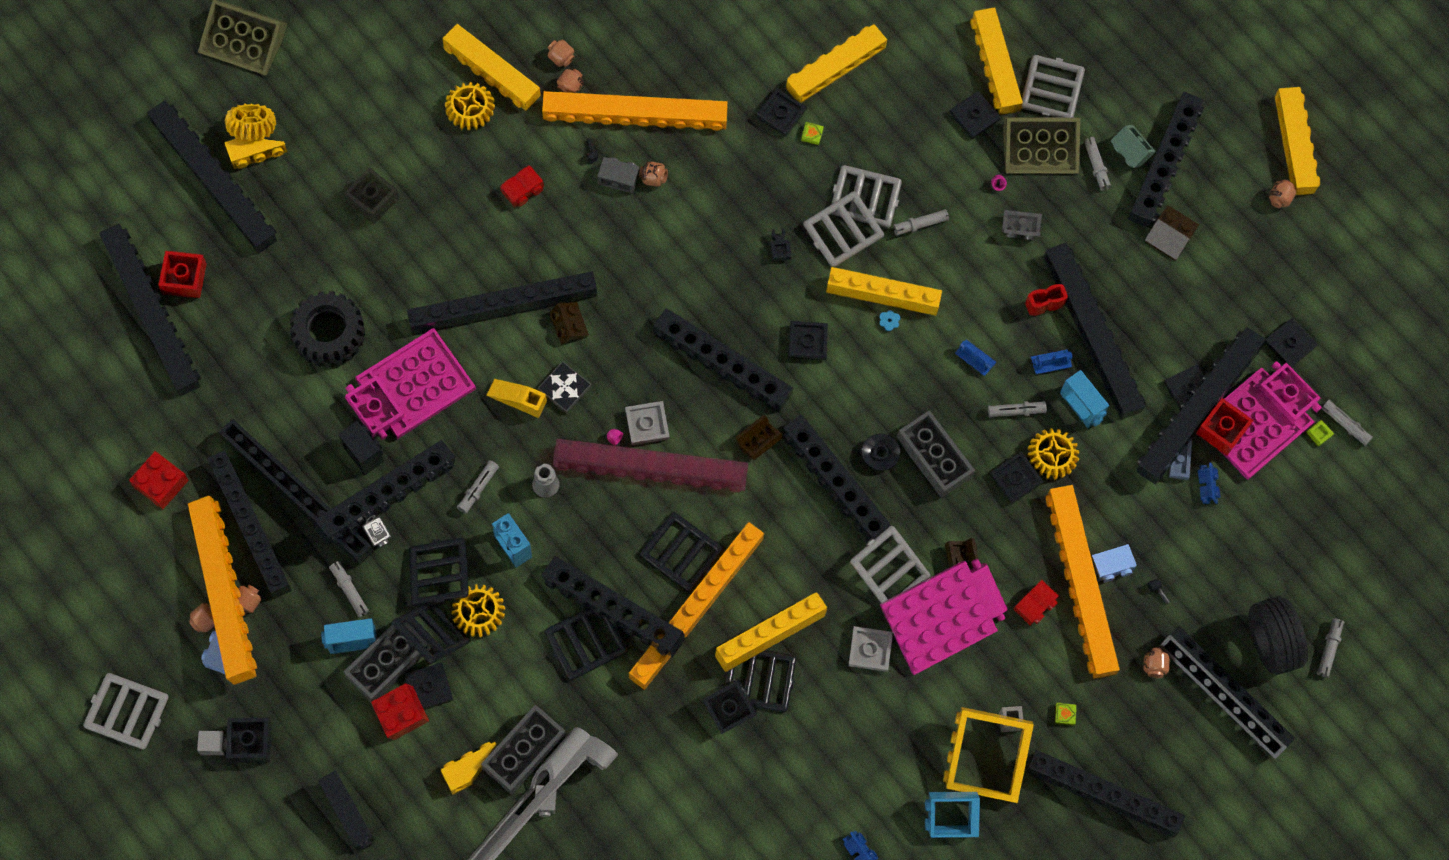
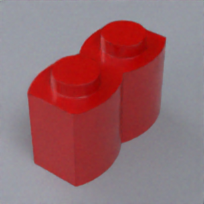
(522, 186)
(1049, 299)
(1036, 603)

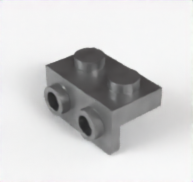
(1021, 223)

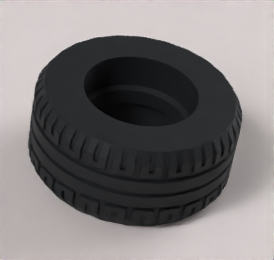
(1278, 635)

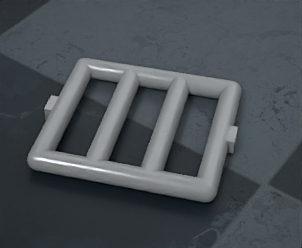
(1032, 74)
(880, 178)
(839, 205)
(902, 546)
(125, 737)

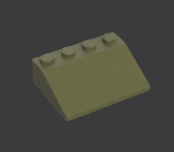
(241, 37)
(1042, 144)

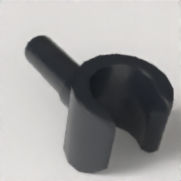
(592, 156)
(1156, 585)

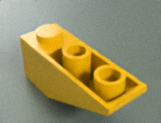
(248, 152)
(518, 396)
(464, 771)

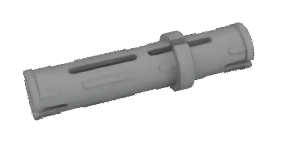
(1100, 171)
(921, 222)
(1017, 409)
(1344, 420)
(465, 505)
(347, 586)
(1332, 642)

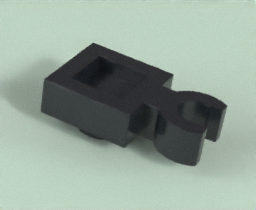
(779, 247)

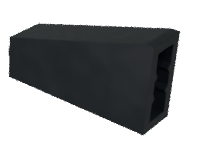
(346, 810)

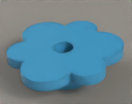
(889, 316)

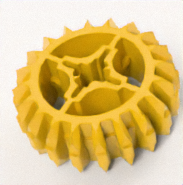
(463, 98)
(250, 122)
(1038, 456)
(485, 615)

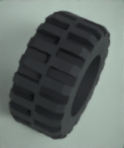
(327, 306)

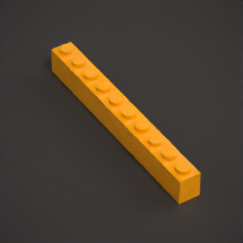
(634, 110)
(1082, 581)
(222, 590)
(700, 600)

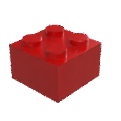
(182, 274)
(1224, 426)
(158, 480)
(400, 711)

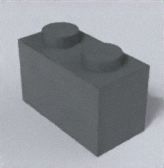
(618, 174)

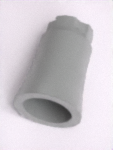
(545, 486)

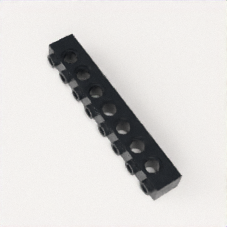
(1140, 213)
(670, 320)
(801, 428)
(404, 473)
(249, 524)
(560, 569)
(1227, 692)
(1105, 793)

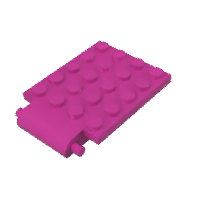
(409, 387)
(1279, 416)
(945, 614)

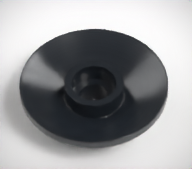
(884, 444)

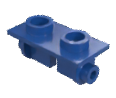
(975, 357)
(1052, 361)
(1208, 476)
(857, 844)

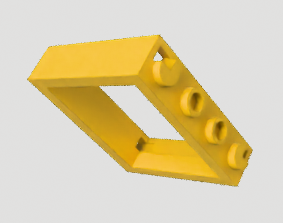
(957, 737)

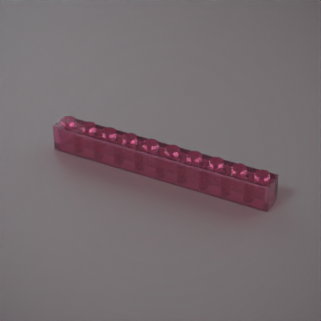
(650, 465)

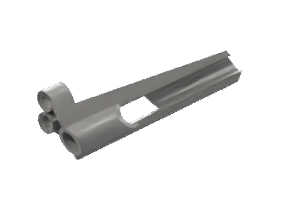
(560, 765)

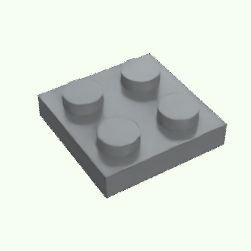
(647, 423)
(870, 649)

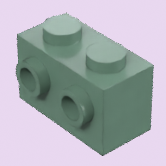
(1132, 146)

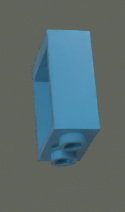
(1084, 399)
(510, 536)
(349, 636)
(971, 830)

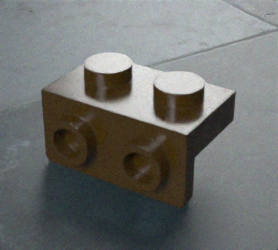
(568, 322)
(758, 438)
(961, 551)

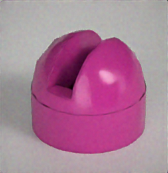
(1002, 182)
(614, 436)

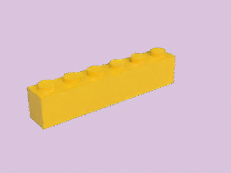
(996, 61)
(836, 63)
(491, 67)
(1296, 140)
(884, 291)
(770, 632)

